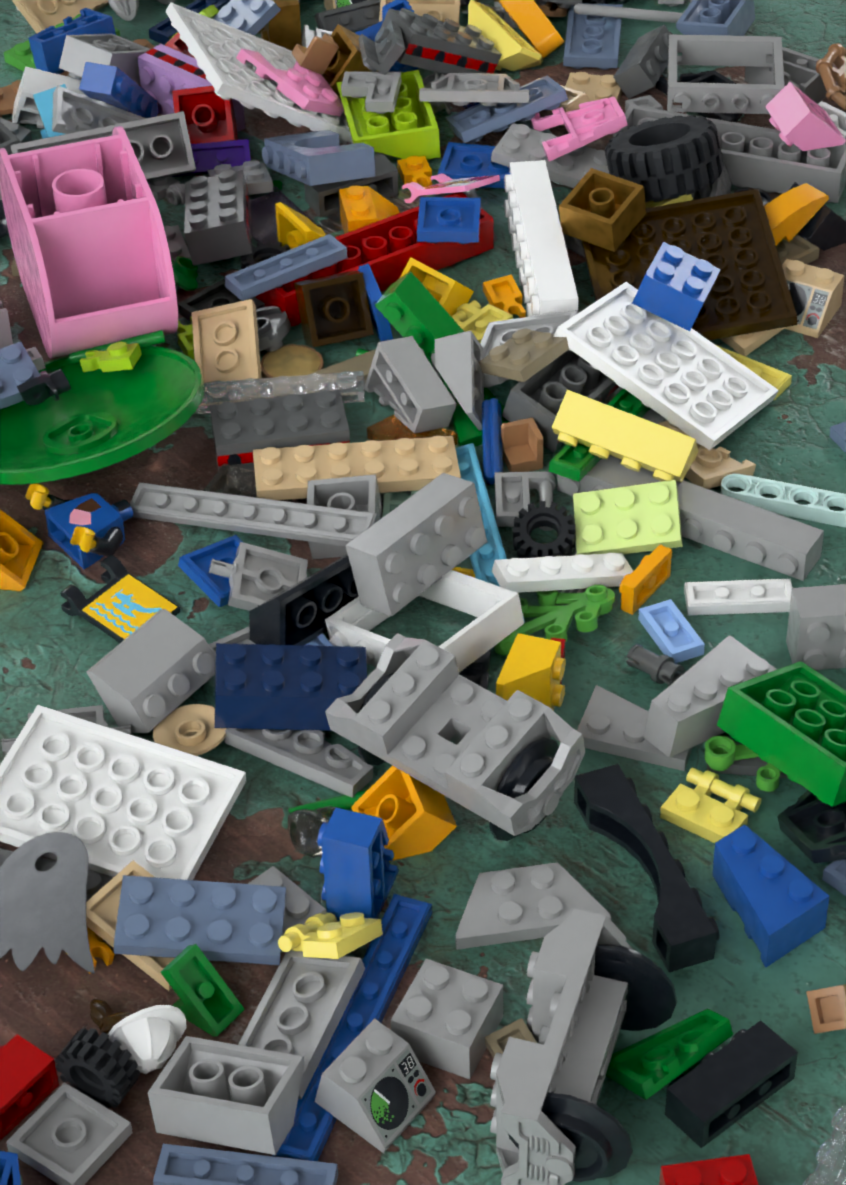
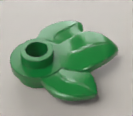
(185, 273)

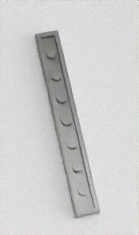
(250, 514)

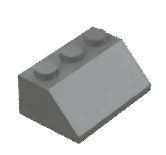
(152, 671)
(227, 1095)

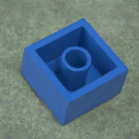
(676, 286)

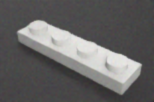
(561, 572)

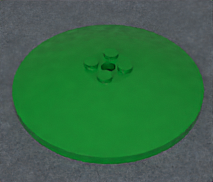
(100, 418)

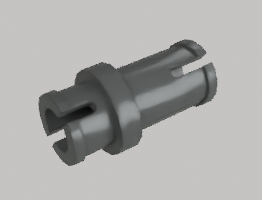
(659, 667)

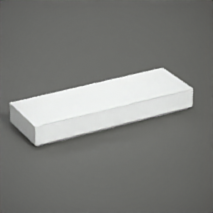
(738, 596)

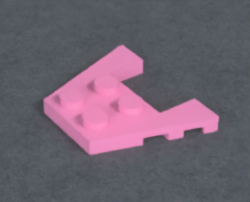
(298, 84)
(584, 125)

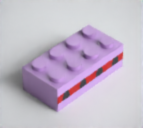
(169, 70)

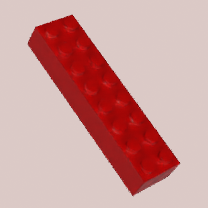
(387, 250)

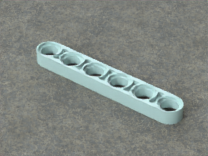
(786, 495)

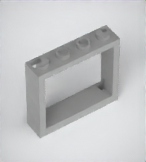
(723, 51)

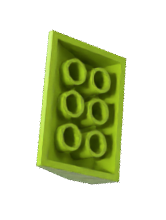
(401, 133)

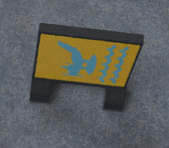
(120, 604)

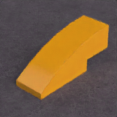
(793, 210)

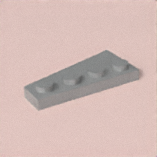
(306, 755)

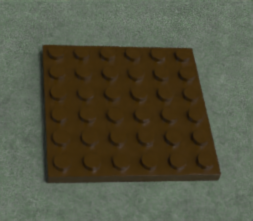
(730, 235)

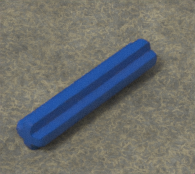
(491, 439)

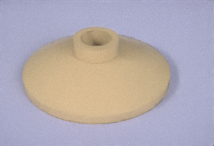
(190, 730)

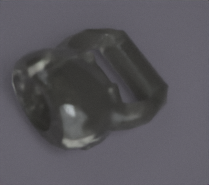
(305, 827)

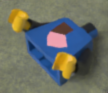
(82, 526)

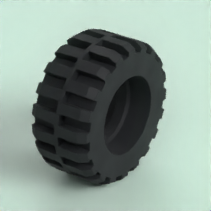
(667, 156)

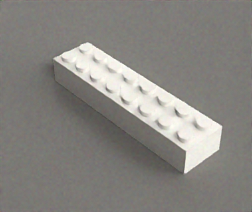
(538, 240)

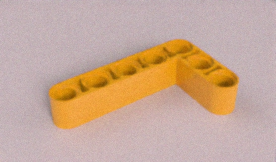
(533, 25)

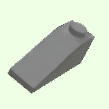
(458, 364)

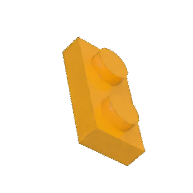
(645, 579)

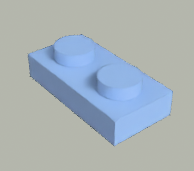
(671, 631)

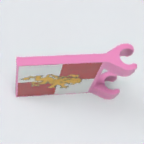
(447, 185)

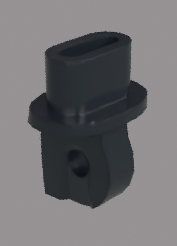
(42, 387)

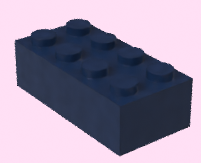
(283, 684)

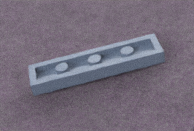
(285, 267)
(217, 1167)

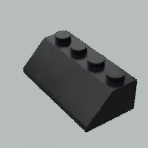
(301, 610)

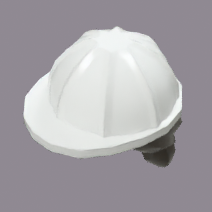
(146, 1034)

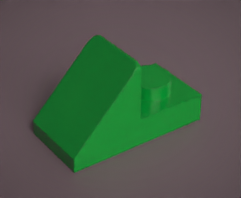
(201, 991)

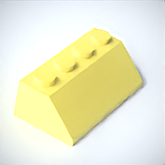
(625, 437)

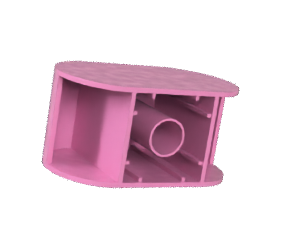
(88, 243)

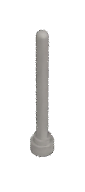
(627, 13)

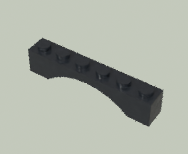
(680, 925)

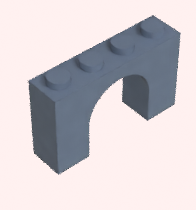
(318, 158)

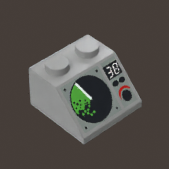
(376, 1086)

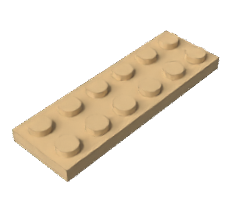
(397, 464)

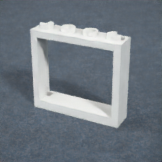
(496, 609)

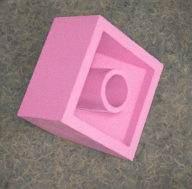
(802, 120)

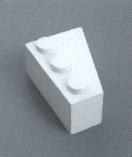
(34, 82)

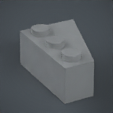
(410, 385)

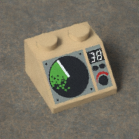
(814, 294)

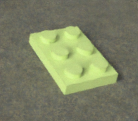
(628, 519)

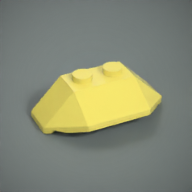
(515, 51)

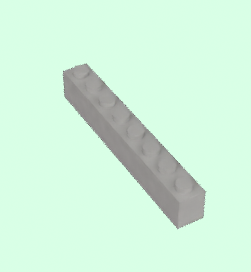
(720, 520)

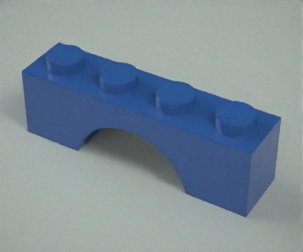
(116, 88)

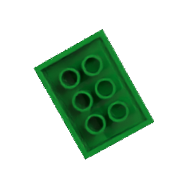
(794, 724)

